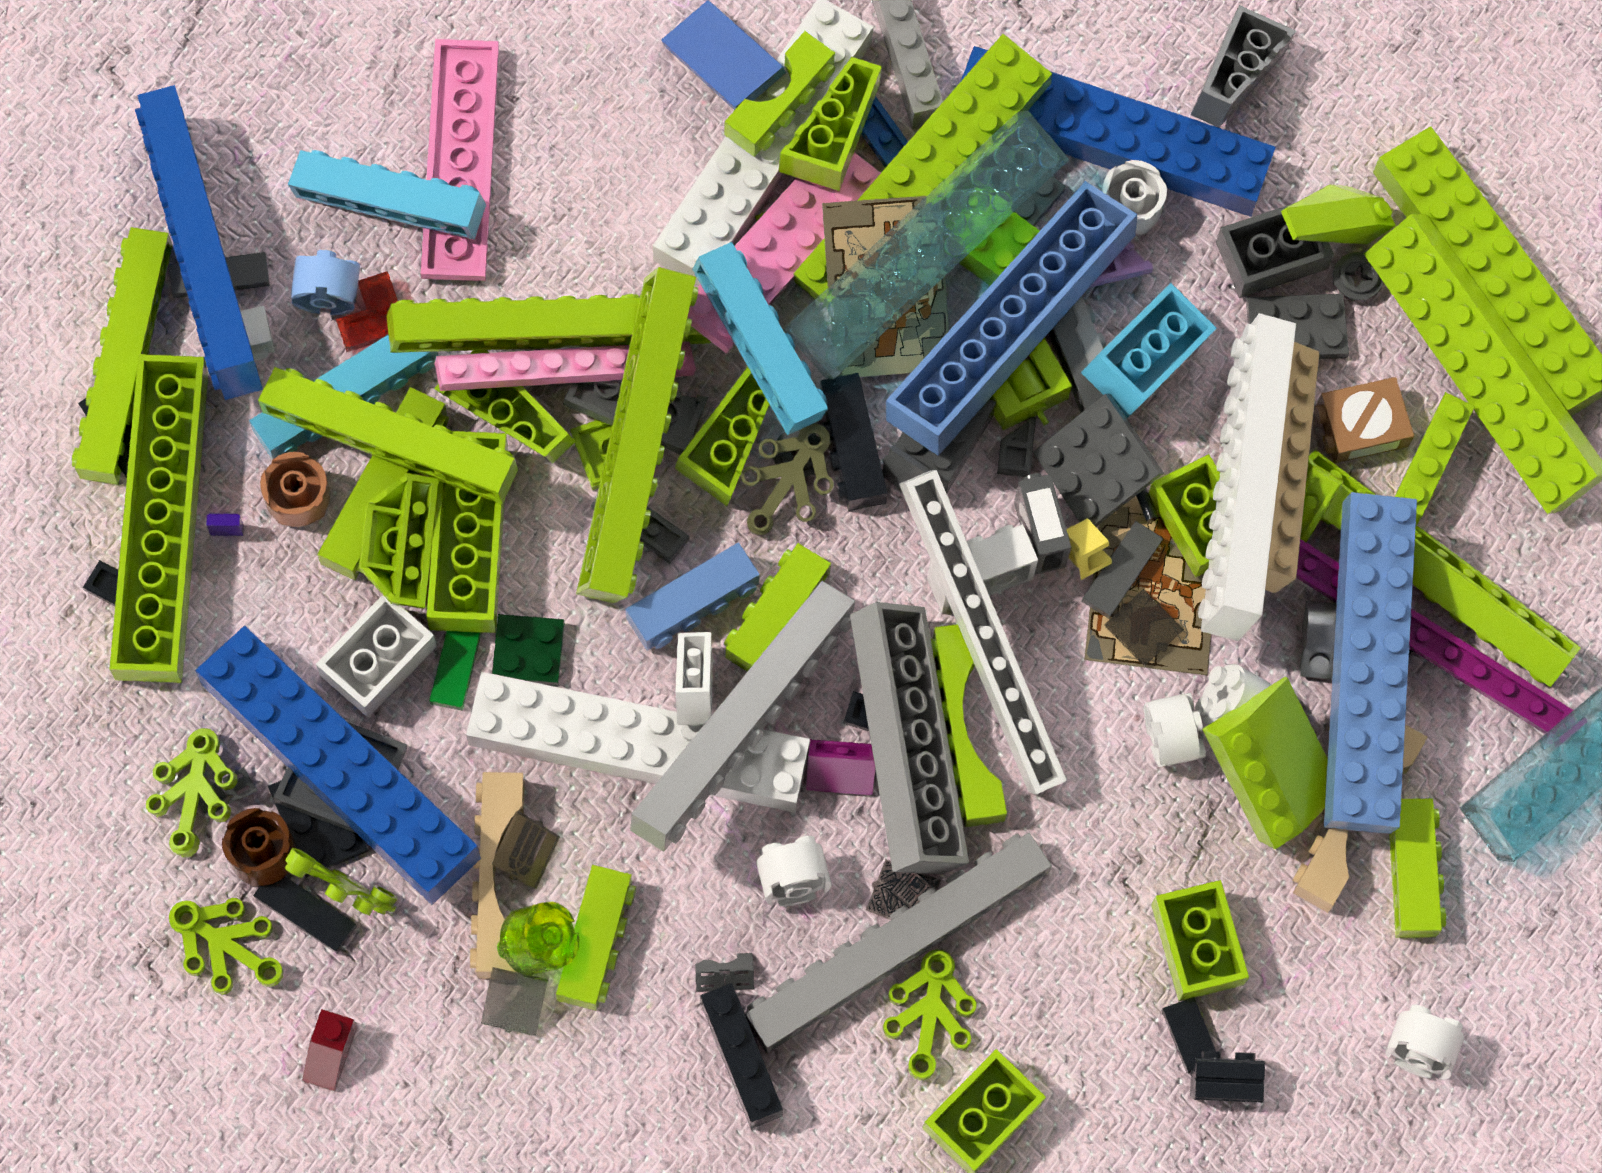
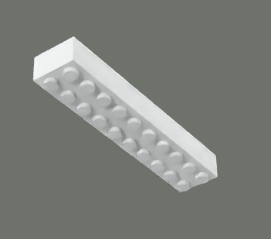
(735, 183)
(1247, 478)
(621, 739)

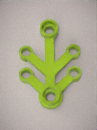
(192, 787)
(341, 884)
(221, 941)
(931, 1008)

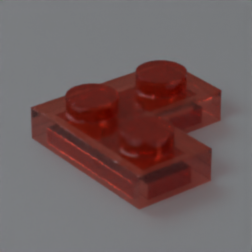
(370, 324)

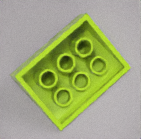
(1272, 763)

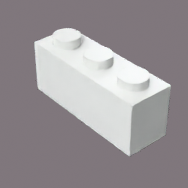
(694, 678)

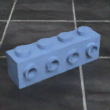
(692, 597)

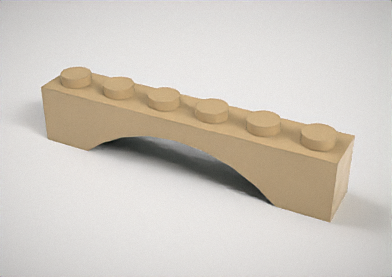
(500, 798)
(1328, 871)

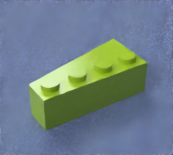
(831, 133)

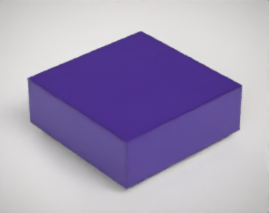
(225, 525)

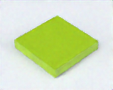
(592, 446)

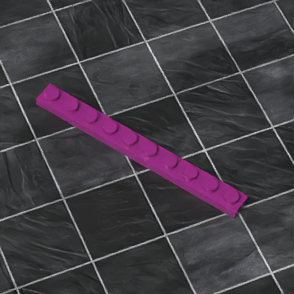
(1450, 653)

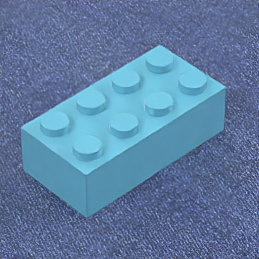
(1149, 349)

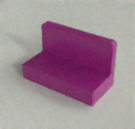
(840, 767)

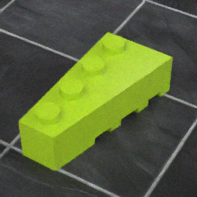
(725, 440)

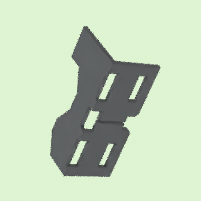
(242, 782)
(743, 963)

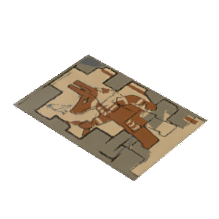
(848, 234)
(1170, 585)

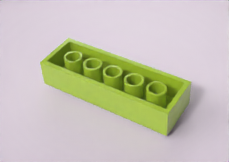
(466, 555)

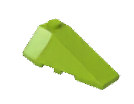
(1339, 216)

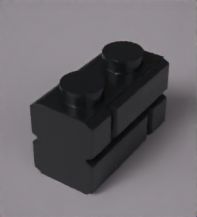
(1227, 1078)

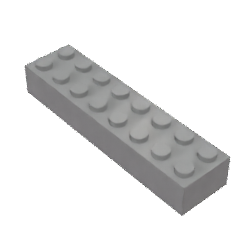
(909, 739)

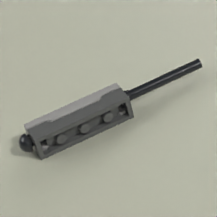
(1076, 347)

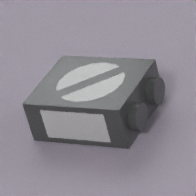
(1043, 521)

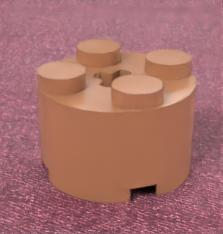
(299, 507)

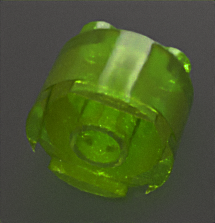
(538, 938)

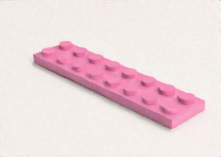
(461, 149)
(783, 241)

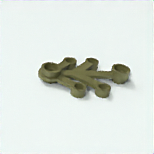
(790, 474)

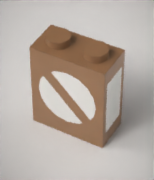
(1364, 420)

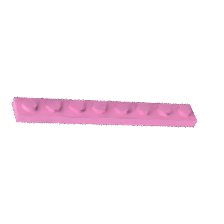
(540, 367)

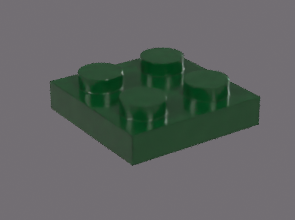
(529, 648)

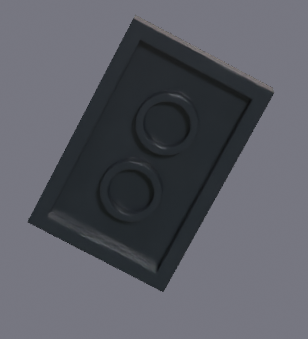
(318, 838)

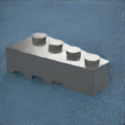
(1243, 59)

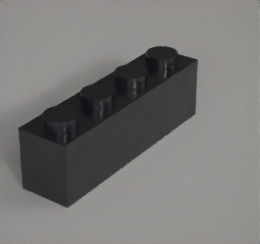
(853, 443)
(741, 1056)

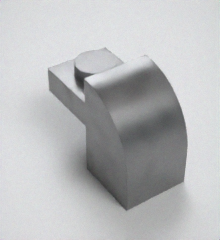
(1319, 640)

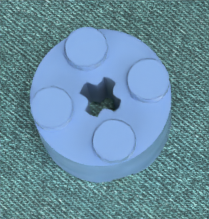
(325, 283)

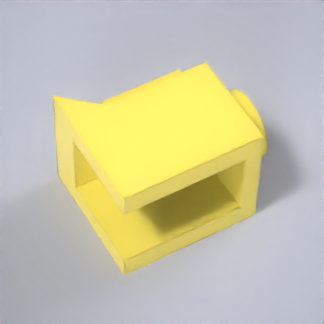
(1087, 548)

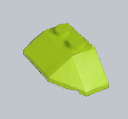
(400, 539)

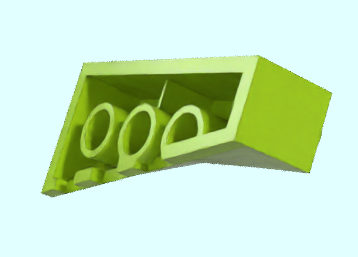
(517, 415)

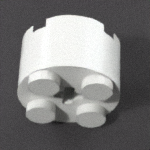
(1142, 182)
(1227, 690)
(1174, 730)
(793, 871)
(1425, 1043)

